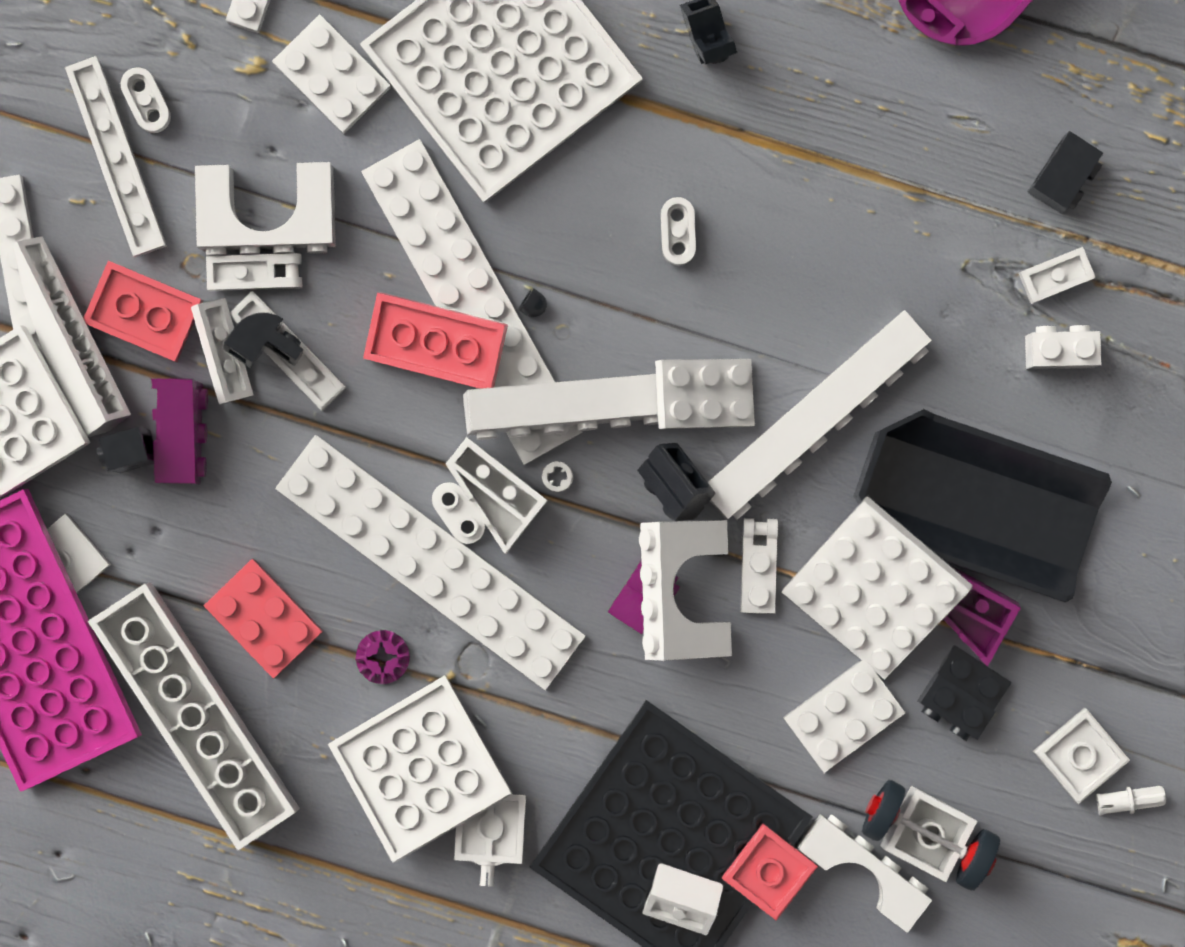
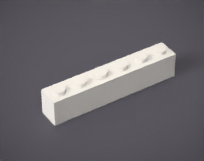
(561, 405)

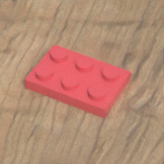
(141, 311)
(263, 618)

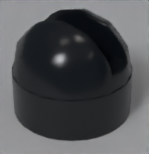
(533, 304)

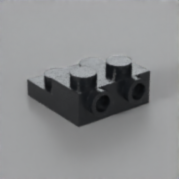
(963, 694)

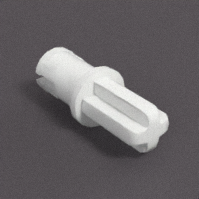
(1130, 800)

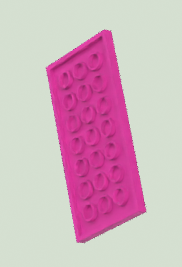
(54, 676)

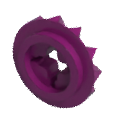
(393, 645)

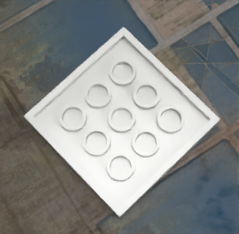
(34, 414)
(876, 588)
(419, 769)

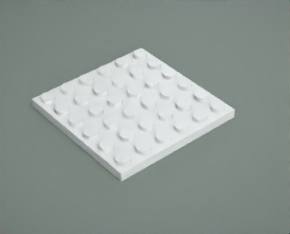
(500, 79)

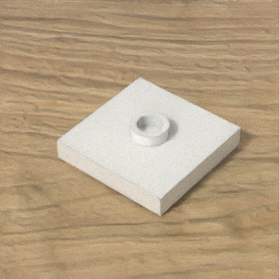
(77, 552)
(1081, 755)

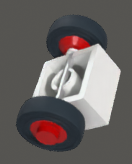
(930, 834)

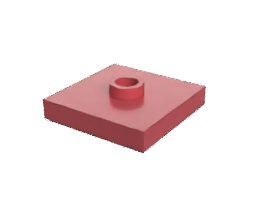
(769, 871)

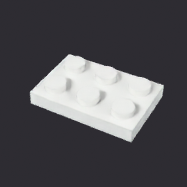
(331, 74)
(704, 393)
(844, 715)

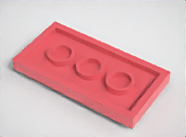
(435, 341)

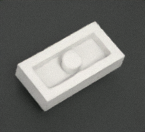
(1056, 275)

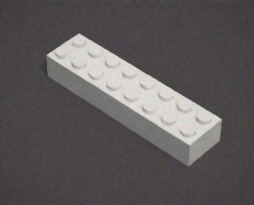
(194, 715)

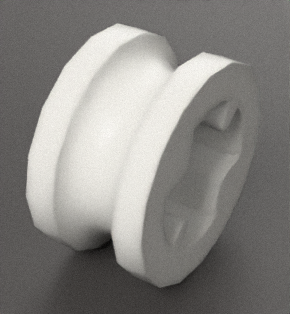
(549, 469)

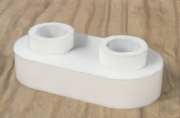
(146, 101)
(678, 232)
(457, 513)

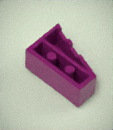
(179, 431)
(982, 617)

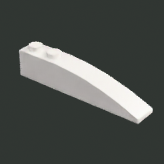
(67, 341)

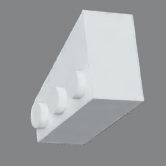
(495, 492)

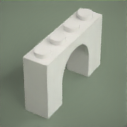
(309, 226)
(666, 630)

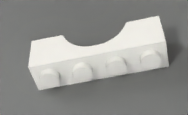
(898, 898)

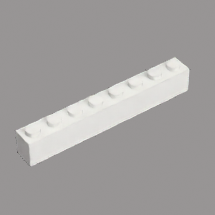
(816, 414)

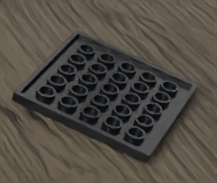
(668, 803)

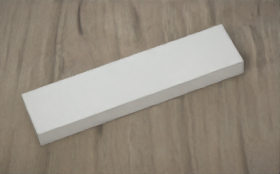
(308, 372)

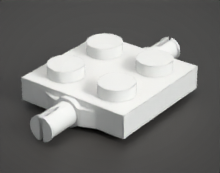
(493, 837)

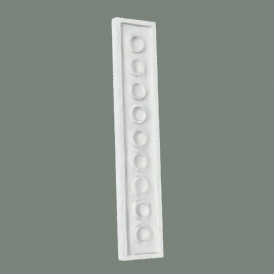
(457, 270)
(430, 562)

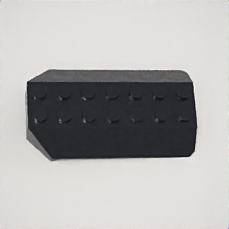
(986, 500)

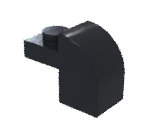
(707, 31)
(261, 331)

